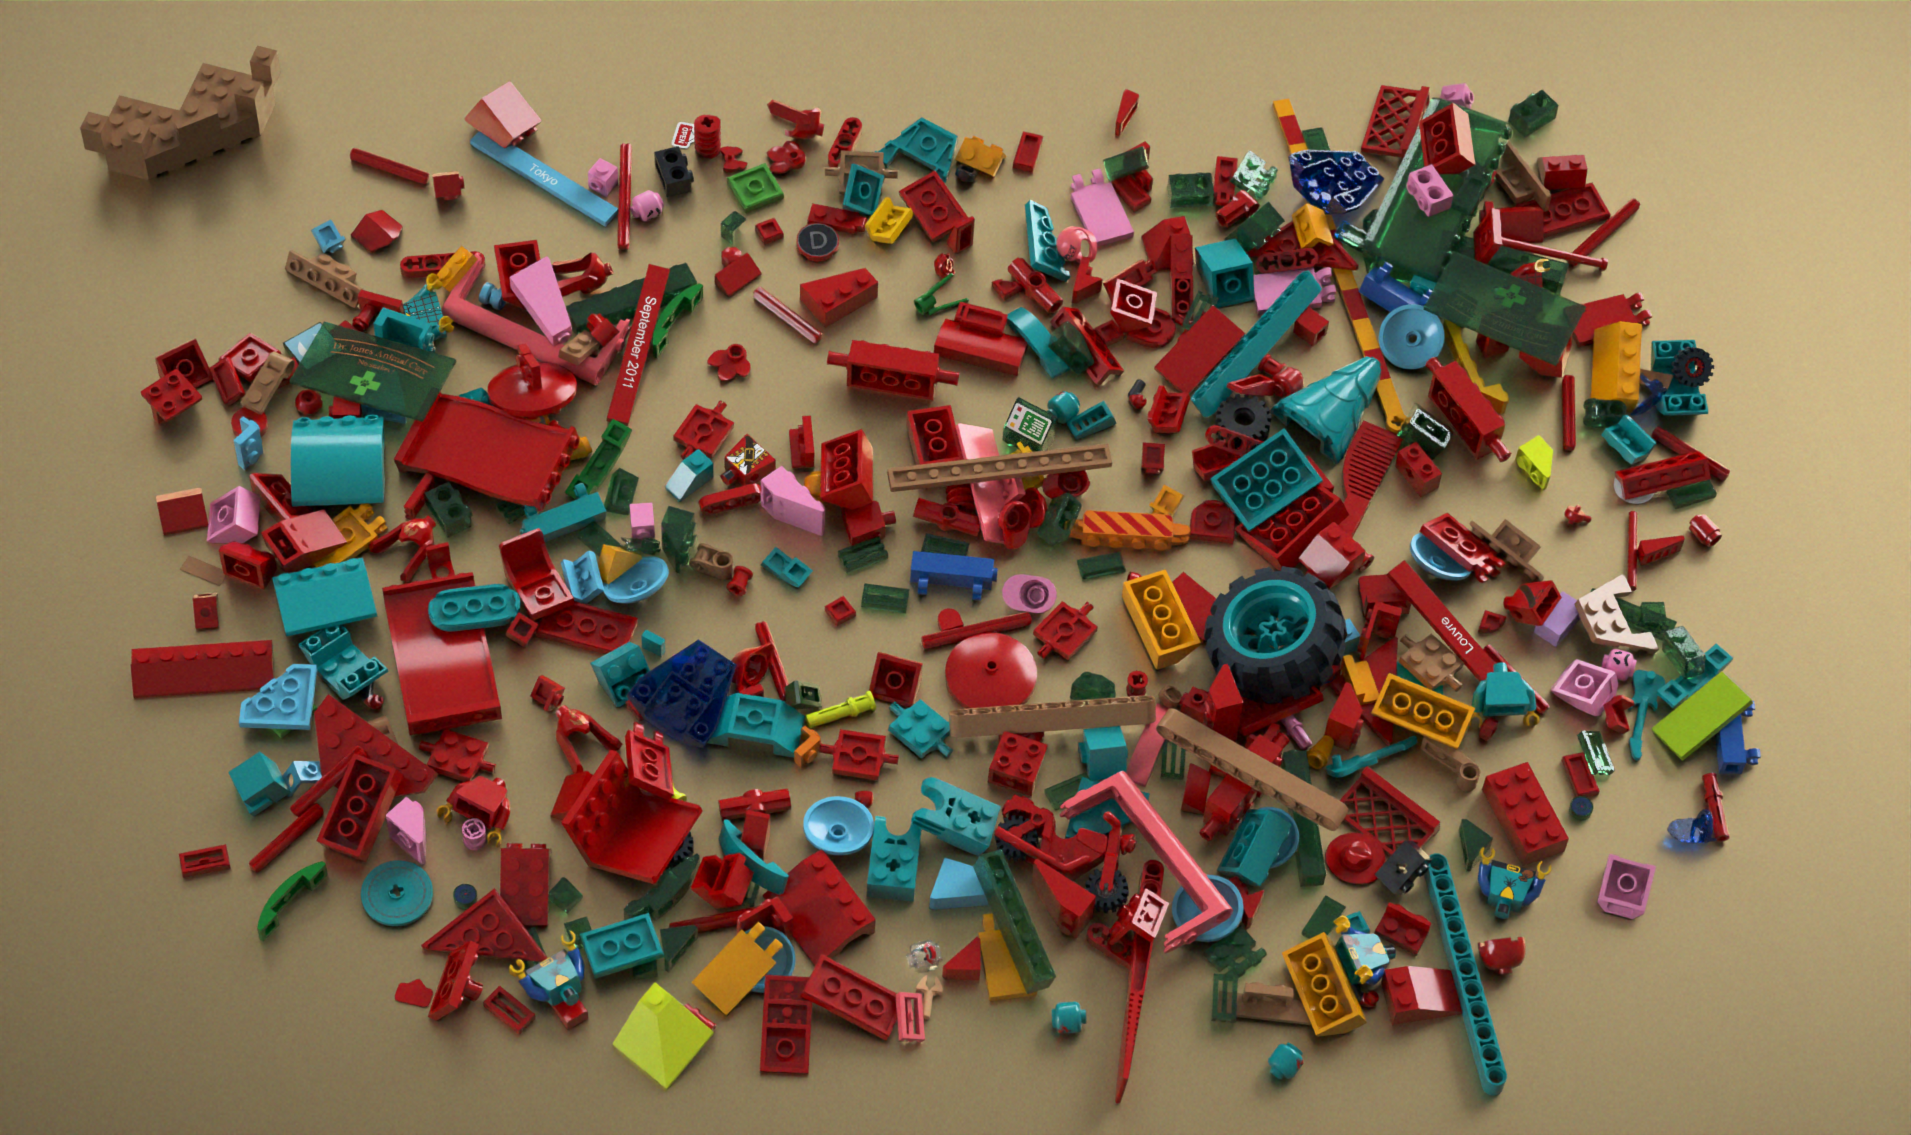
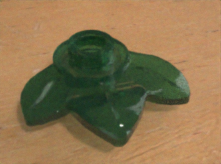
(647, 545)

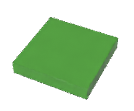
(755, 187)

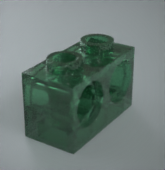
(1533, 113)
(1190, 190)
(445, 510)

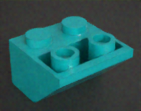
(620, 671)

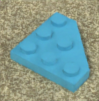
(282, 701)

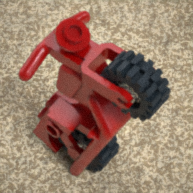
(1069, 856)

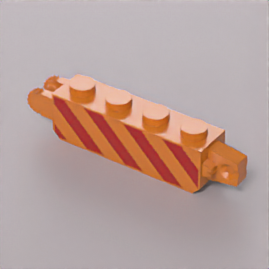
(1129, 530)

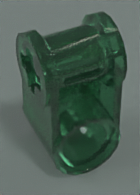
(1603, 412)

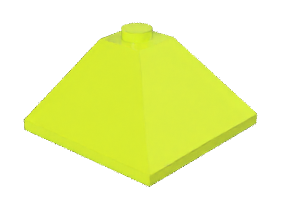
(662, 1036)

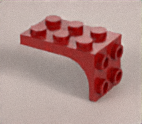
(534, 575)
(526, 881)

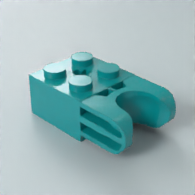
(959, 816)
(893, 863)

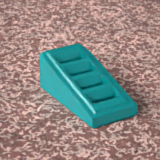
(1100, 424)

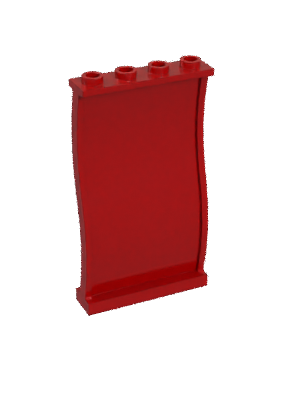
(488, 450)
(441, 673)

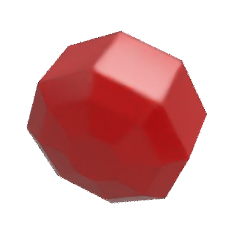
(729, 255)
(1488, 728)

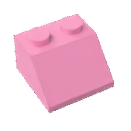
(234, 517)
(408, 828)

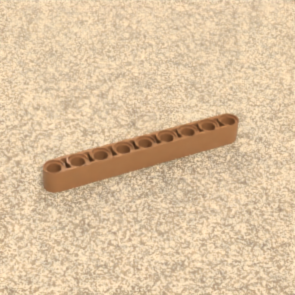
(1052, 716)
(1252, 769)

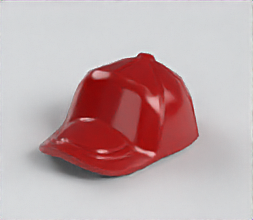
(1071, 482)
(1037, 504)
(1015, 523)

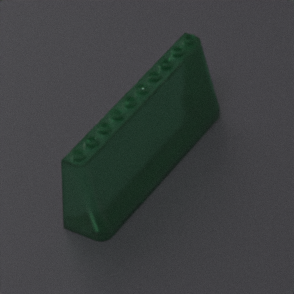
(1404, 232)

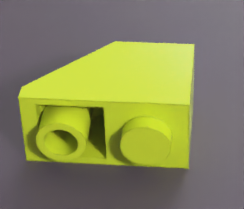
(1536, 459)

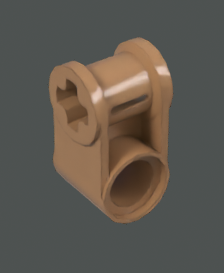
(709, 561)

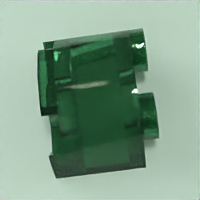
(1092, 686)

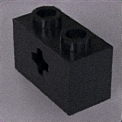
(1392, 870)

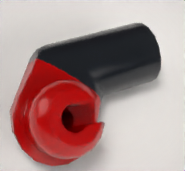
(1135, 394)
(370, 699)
(1365, 999)

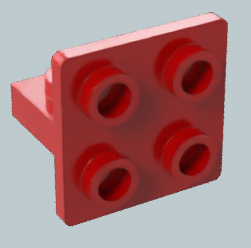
(170, 396)

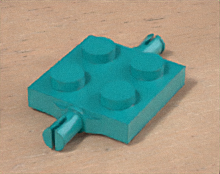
(920, 728)

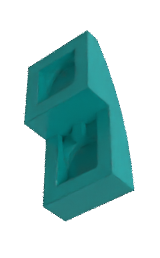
(785, 568)

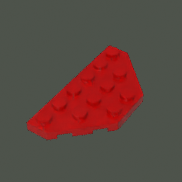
(342, 730)

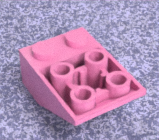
(791, 502)

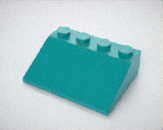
(1266, 480)
(324, 596)

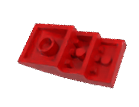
(785, 1025)

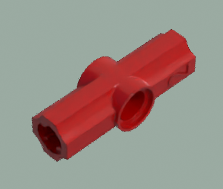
(1028, 279)
(936, 513)
(755, 801)

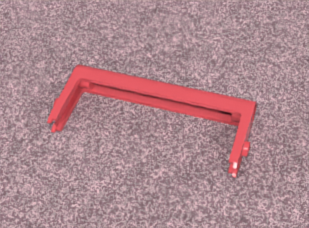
(513, 334)
(1166, 845)

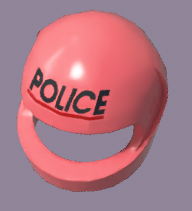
(1070, 240)

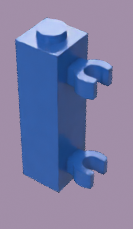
(1388, 291)
(952, 571)
(1731, 748)

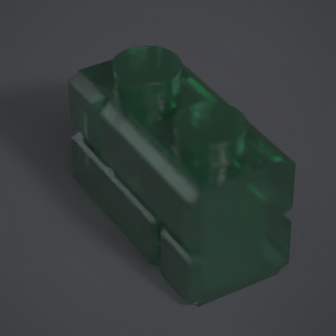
(1059, 511)
(1683, 652)

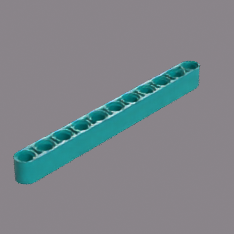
(1465, 983)

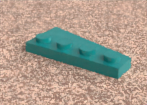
(1042, 242)

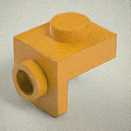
(1167, 501)

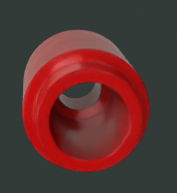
(1705, 530)

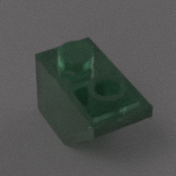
(1071, 347)

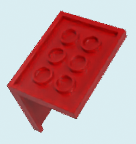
(627, 827)

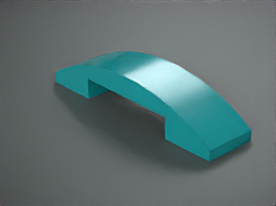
(1038, 338)
(1680, 689)
(768, 875)

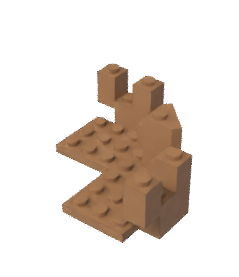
(215, 115)

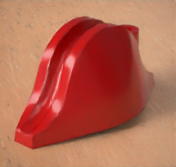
(751, 665)

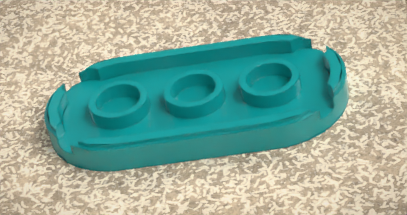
(474, 607)

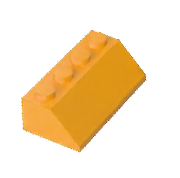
(1617, 363)
(1160, 618)
(1423, 711)
(1324, 986)

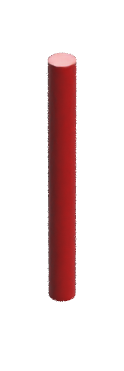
(1632, 550)

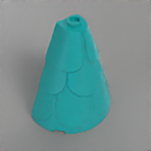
(1333, 405)

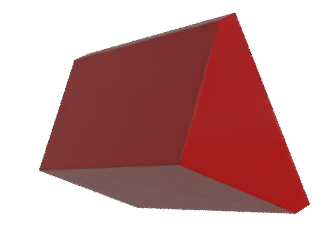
(276, 496)

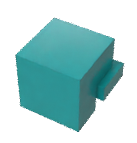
(1103, 751)
(259, 783)

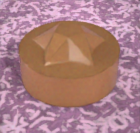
(1170, 696)

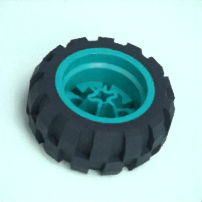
(1306, 649)

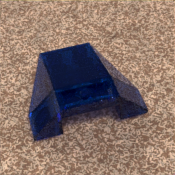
(1333, 179)
(685, 693)

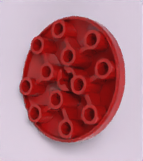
(532, 387)

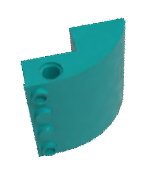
(337, 461)

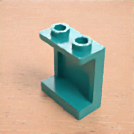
(404, 330)

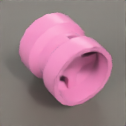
(474, 834)

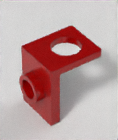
(439, 557)
(205, 610)

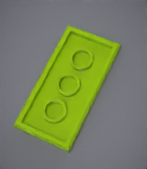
(1702, 715)

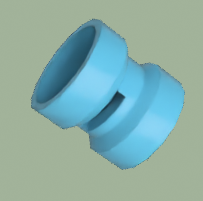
(491, 295)

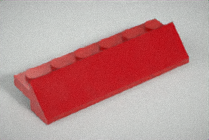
(201, 668)

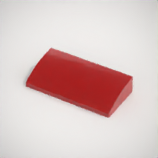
(980, 348)

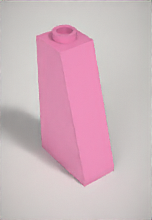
(542, 298)

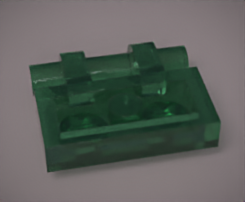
(1249, 170)
(1232, 947)

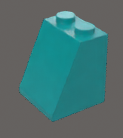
(1226, 272)

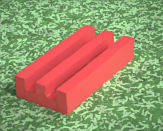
(903, 1003)

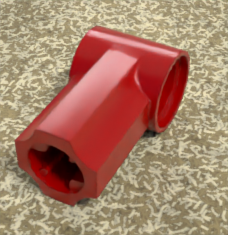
(1241, 205)
(601, 329)

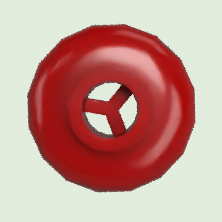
(1288, 382)

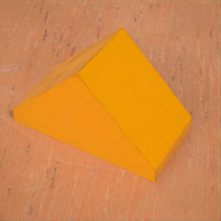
(615, 561)

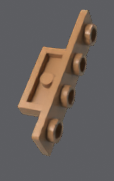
(1520, 181)
(325, 275)
(1513, 543)
(1267, 1003)

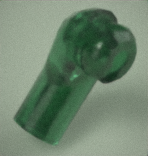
(1368, 220)

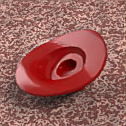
(1354, 858)

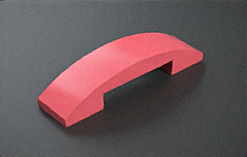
(1147, 750)

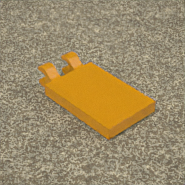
(355, 532)
(736, 969)
(999, 969)

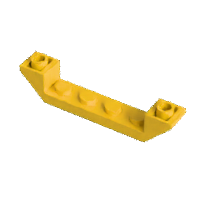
(1460, 354)

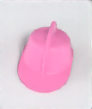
(1029, 593)

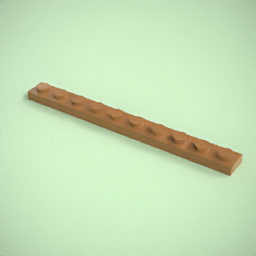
(999, 467)

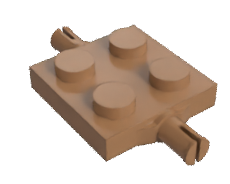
(869, 160)
(1431, 662)

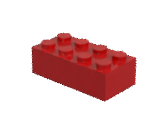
(359, 807)
(1525, 814)

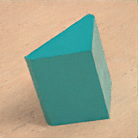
(862, 190)

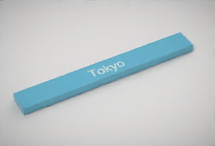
(547, 179)

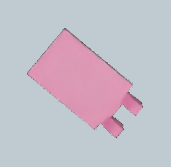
(1100, 209)
(1271, 285)

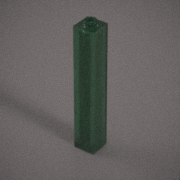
(1309, 849)

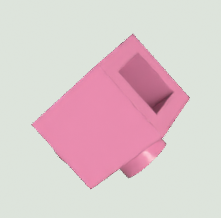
(603, 177)

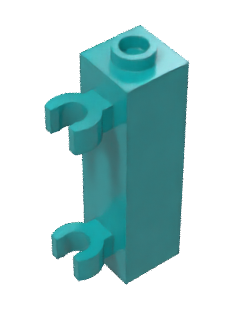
(566, 517)

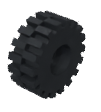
(1245, 408)

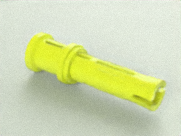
(851, 707)

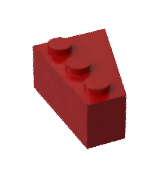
(838, 295)

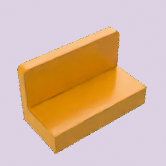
(1311, 226)
(1360, 678)

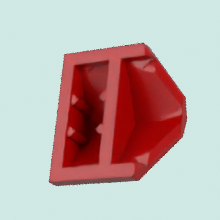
(376, 230)

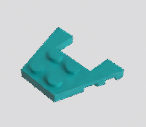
(926, 144)

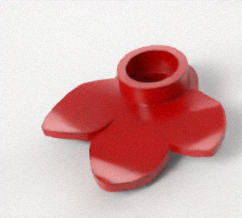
(786, 157)
(728, 364)

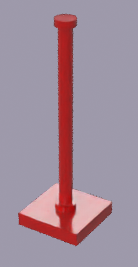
(1489, 239)

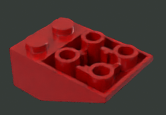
(303, 540)

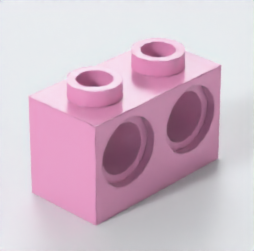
(1429, 190)

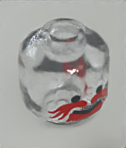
(924, 956)

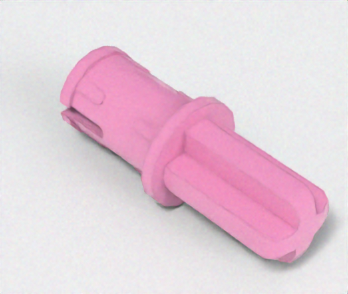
(1295, 730)

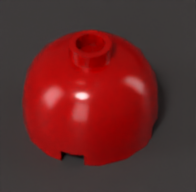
(1502, 954)

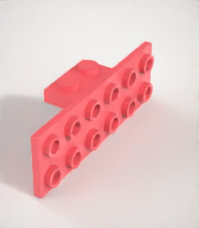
(988, 495)

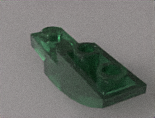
(671, 889)

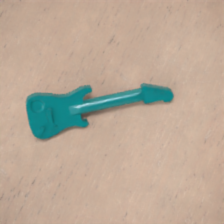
(1645, 688)
(1343, 768)

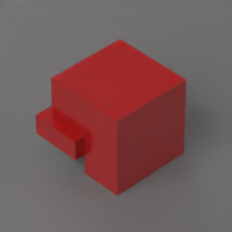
(723, 880)

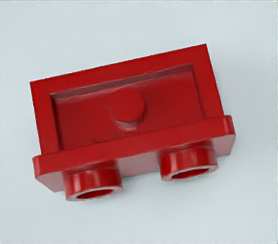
(1168, 411)
(1212, 460)

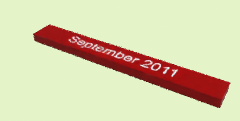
(638, 344)

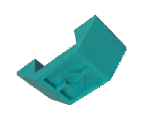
(1678, 398)
(340, 661)
(760, 721)

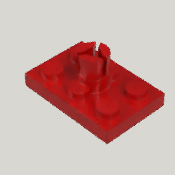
(456, 982)

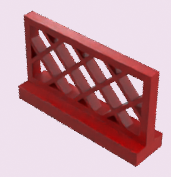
(1417, 112)
(1397, 800)

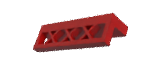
(1104, 360)
(1663, 475)

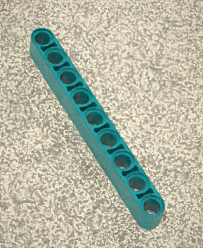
(1256, 342)

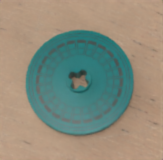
(379, 895)

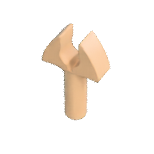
(928, 995)

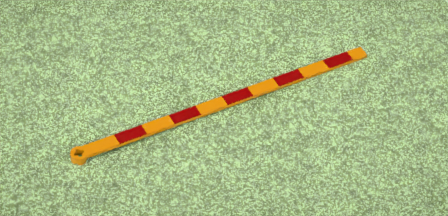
(1348, 287)

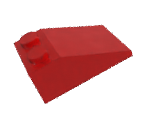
(1064, 899)
(1419, 994)

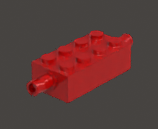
(892, 369)
(1467, 410)
(1233, 796)

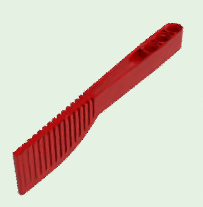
(1364, 470)
(1138, 972)

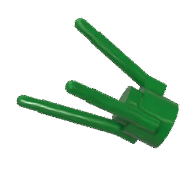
(926, 302)

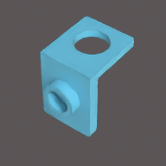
(302, 773)

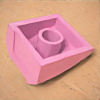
(1586, 686)
(1625, 887)

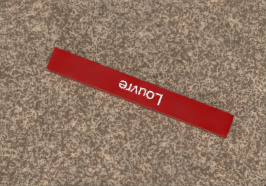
(1441, 620)

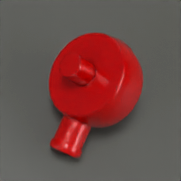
(1574, 514)

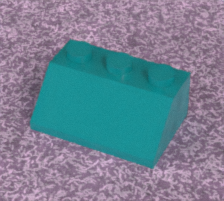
(1255, 846)

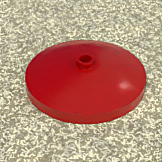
(990, 671)

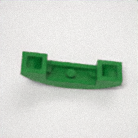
(685, 300)
(603, 460)
(309, 877)

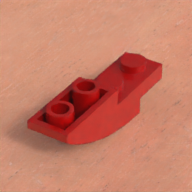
(1181, 274)

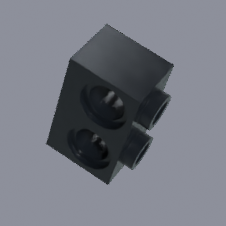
(673, 171)

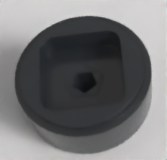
(966, 173)

